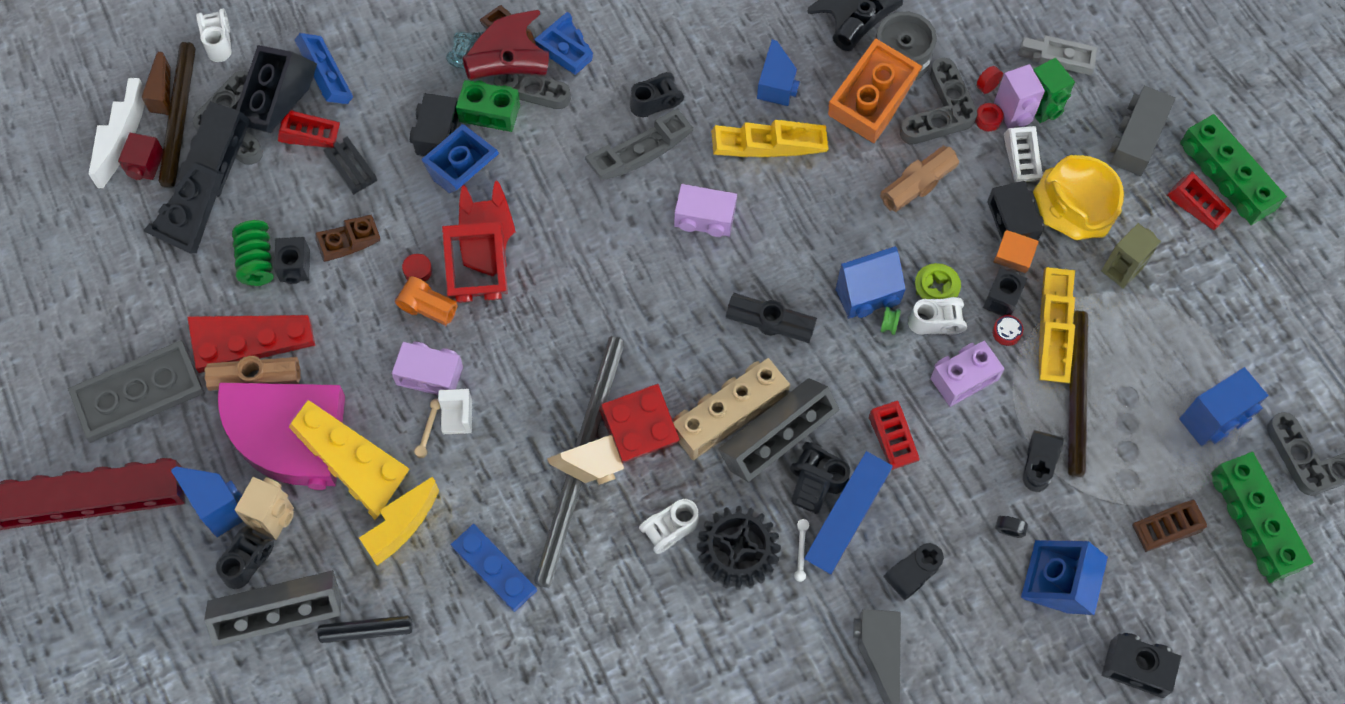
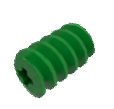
(252, 253)

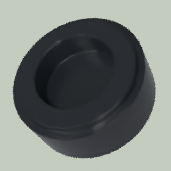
(1011, 526)

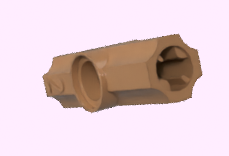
(919, 178)
(270, 371)

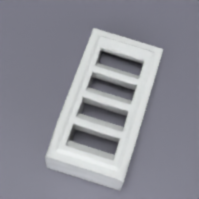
(1030, 135)

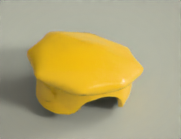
(1080, 197)

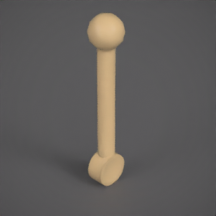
(421, 451)

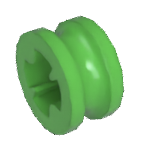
(890, 320)

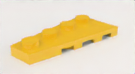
(350, 457)

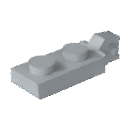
(1070, 54)

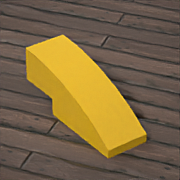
(401, 521)

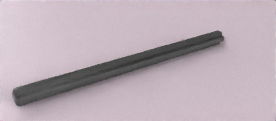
(572, 486)

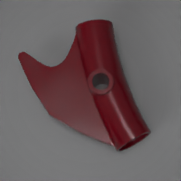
(507, 37)

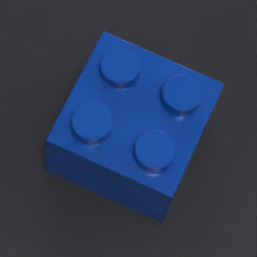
(1224, 408)

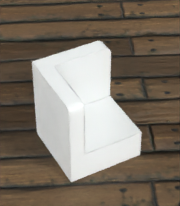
(455, 411)

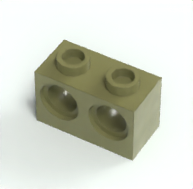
(1131, 255)

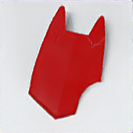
(481, 253)

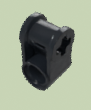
(659, 94)
(1042, 456)
(824, 460)
(247, 552)
(912, 573)

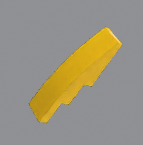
(772, 140)
(1056, 325)

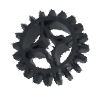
(749, 551)

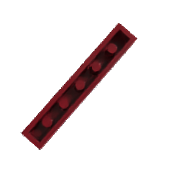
(89, 494)

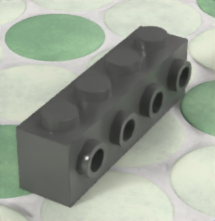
(778, 429)
(273, 608)

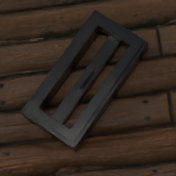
(339, 149)

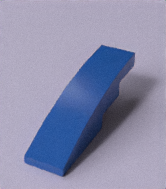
(848, 512)

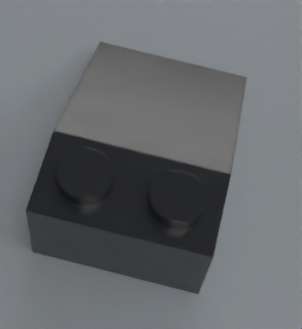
(274, 86)

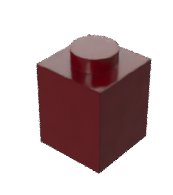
(141, 156)

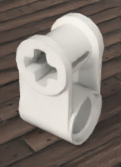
(215, 35)
(943, 314)
(669, 526)

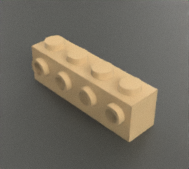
(730, 408)

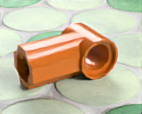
(420, 298)

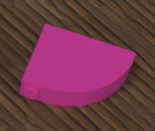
(258, 426)

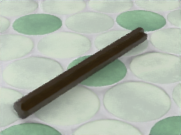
(177, 115)
(1078, 397)

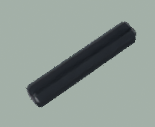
(364, 629)

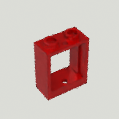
(475, 231)

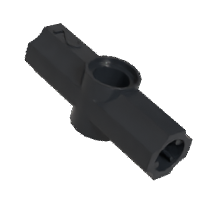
(788, 322)

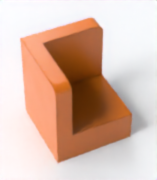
(1016, 251)

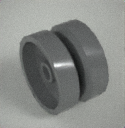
(909, 35)

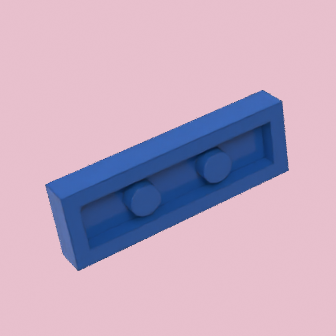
(326, 73)
(493, 567)

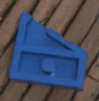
(565, 44)

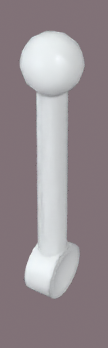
(802, 526)

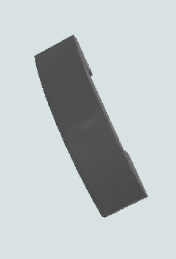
(641, 149)

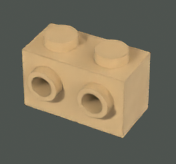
(265, 507)

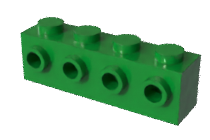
(1232, 169)
(1261, 517)

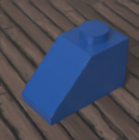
(777, 77)

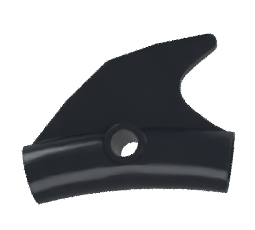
(854, 17)

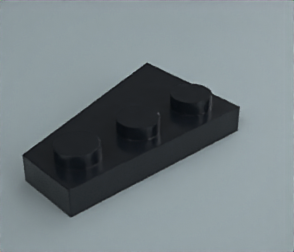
(187, 212)

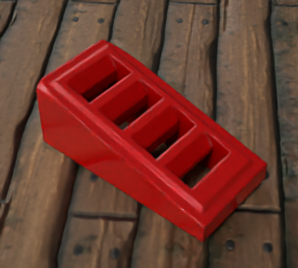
(301, 120)
(1200, 189)
(899, 420)

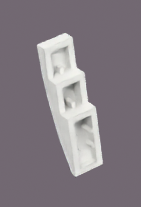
(111, 138)

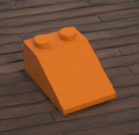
(873, 90)

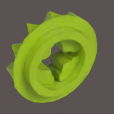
(941, 274)

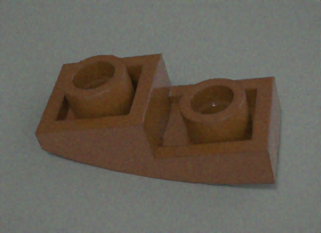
(352, 237)

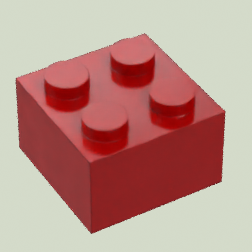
(639, 423)

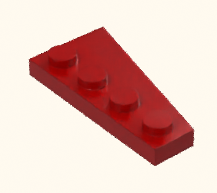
(235, 337)

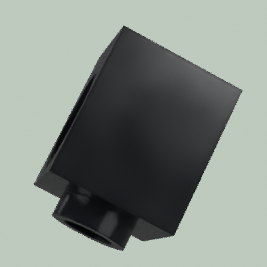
(292, 249)
(1001, 302)

